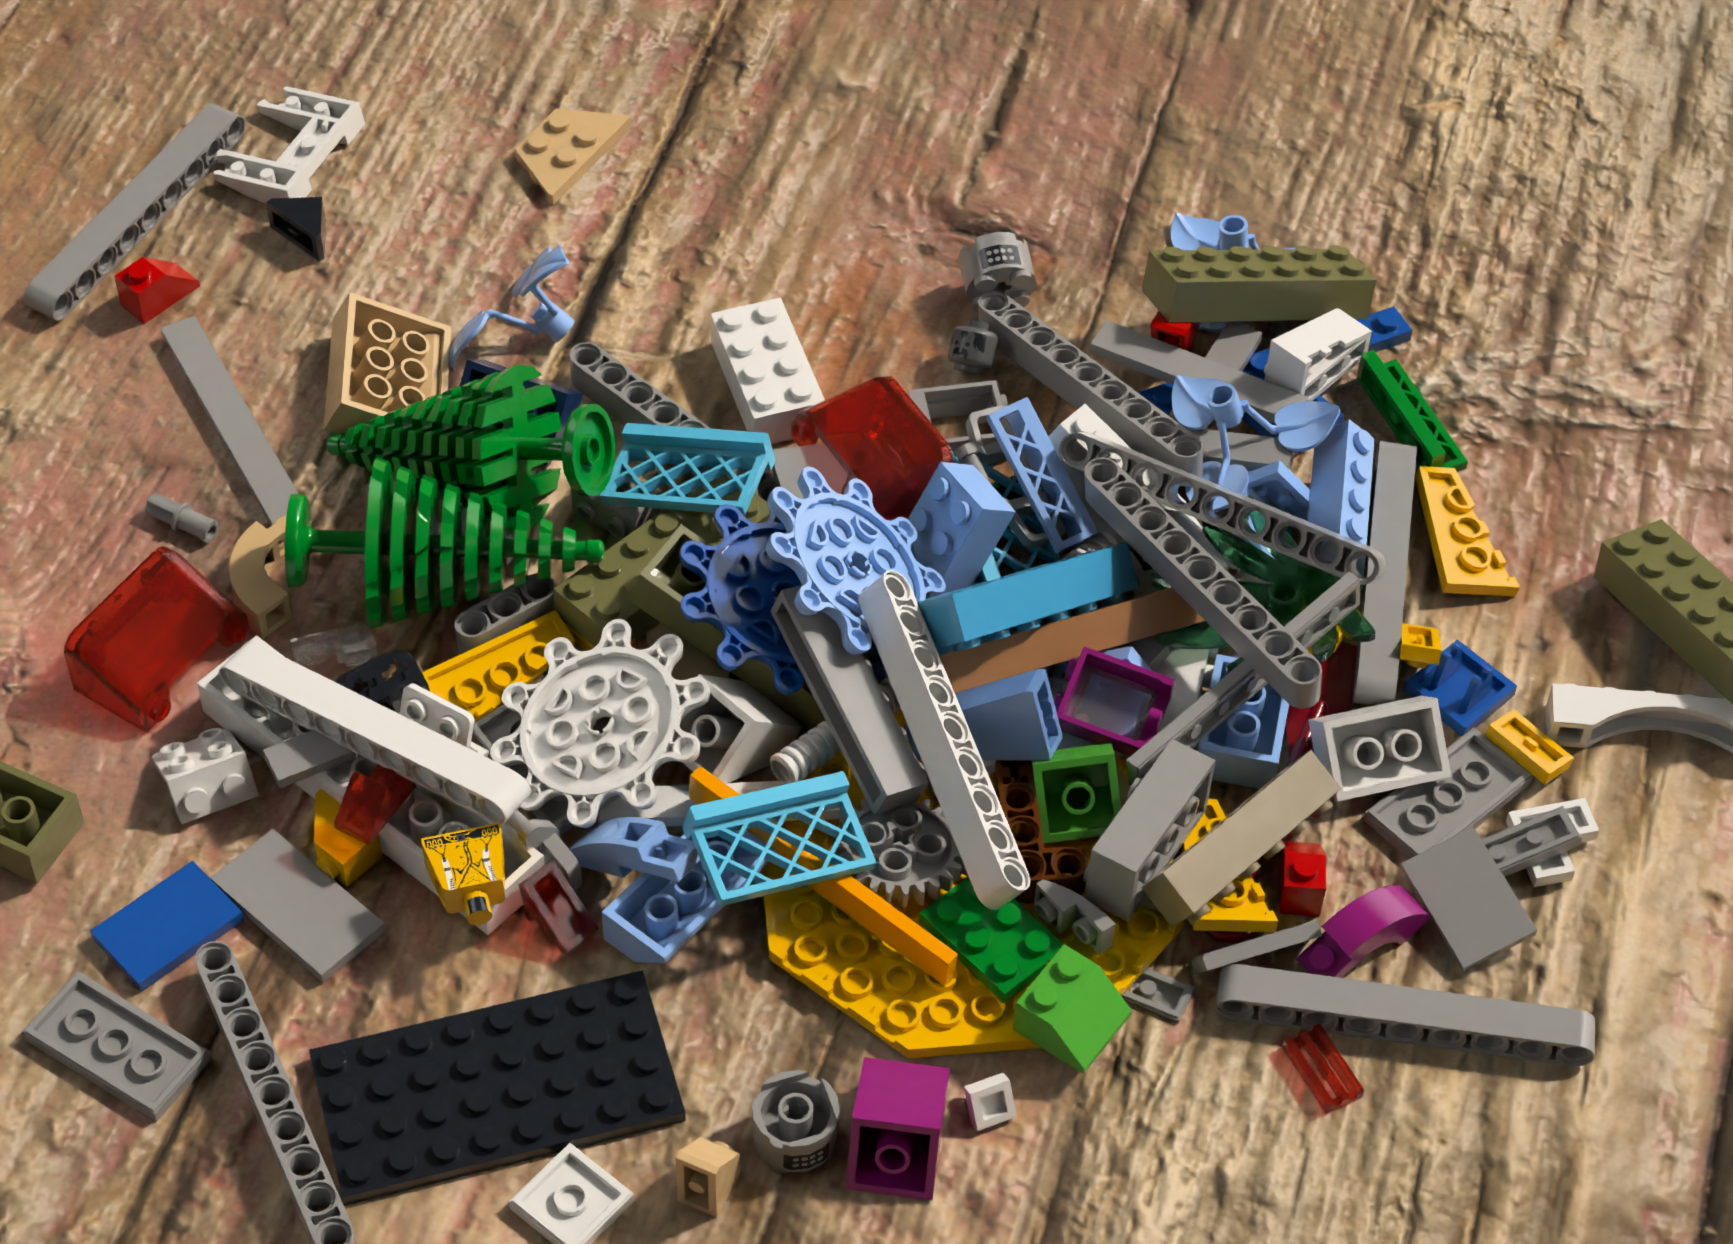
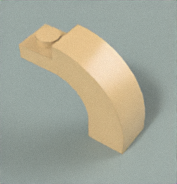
(250, 570)

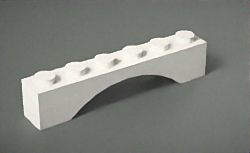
(1589, 714)

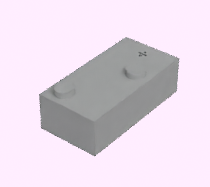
(1148, 829)

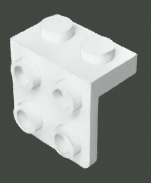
(439, 716)
(205, 774)

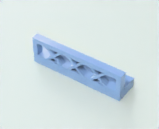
(1047, 471)

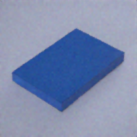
(166, 925)

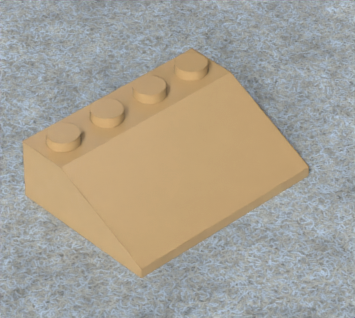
(382, 361)

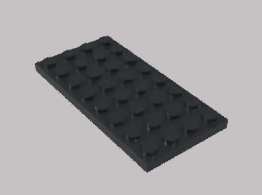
(495, 1087)

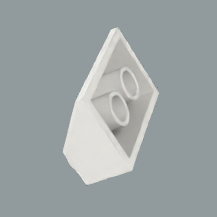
(1382, 746)

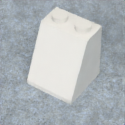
(737, 729)

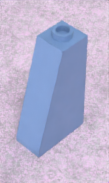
(1011, 718)

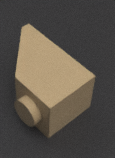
(706, 1174)

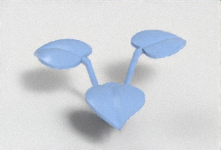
(1193, 232)
(547, 315)
(1203, 399)

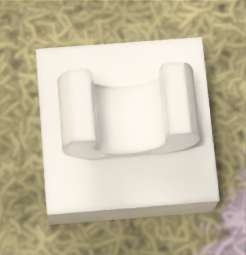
(990, 1101)

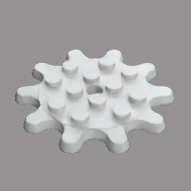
(580, 688)

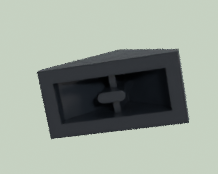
(300, 222)

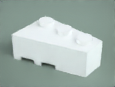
(1317, 353)

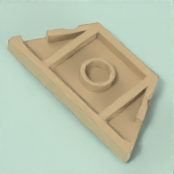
(567, 147)

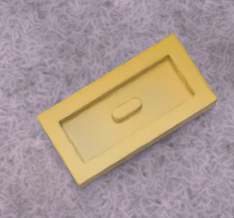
(1420, 645)
(1529, 746)

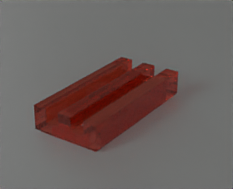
(1335, 1059)

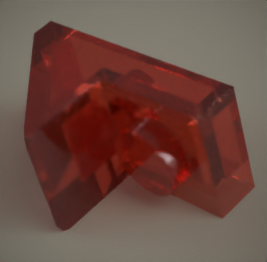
(371, 802)
(554, 902)

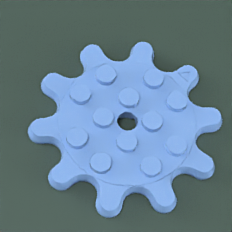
(838, 531)

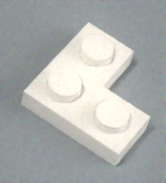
(1559, 867)

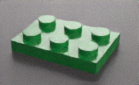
(998, 946)

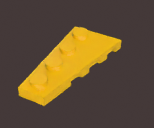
(1459, 539)
(481, 674)
(1242, 908)

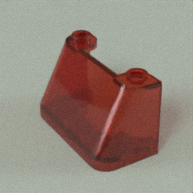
(879, 440)
(149, 636)

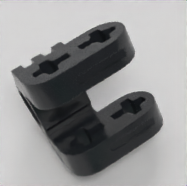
(385, 690)

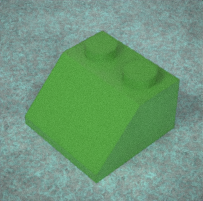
(1077, 792)
(1071, 1009)

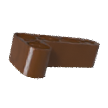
(1026, 827)

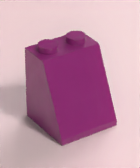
(897, 1128)

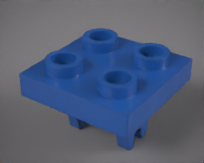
(1464, 685)

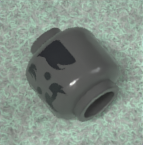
(973, 347)

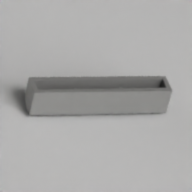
(852, 707)

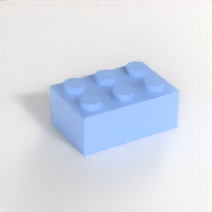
(958, 524)
(1249, 739)

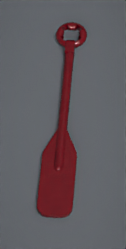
(1335, 697)

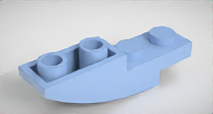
(635, 844)

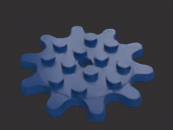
(741, 594)

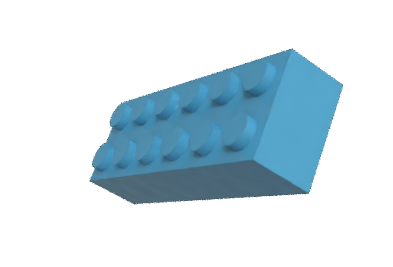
(1027, 597)

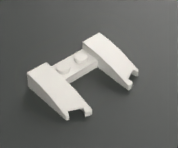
(322, 124)

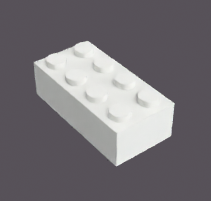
(764, 366)

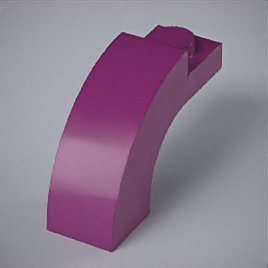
(1361, 927)

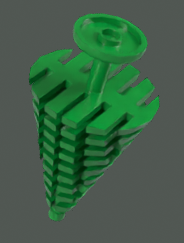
(489, 443)
(398, 539)

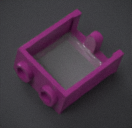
(1112, 701)

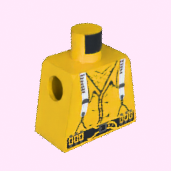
(467, 870)

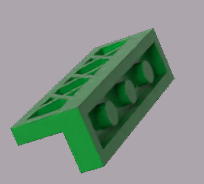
(1395, 405)

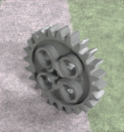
(911, 852)

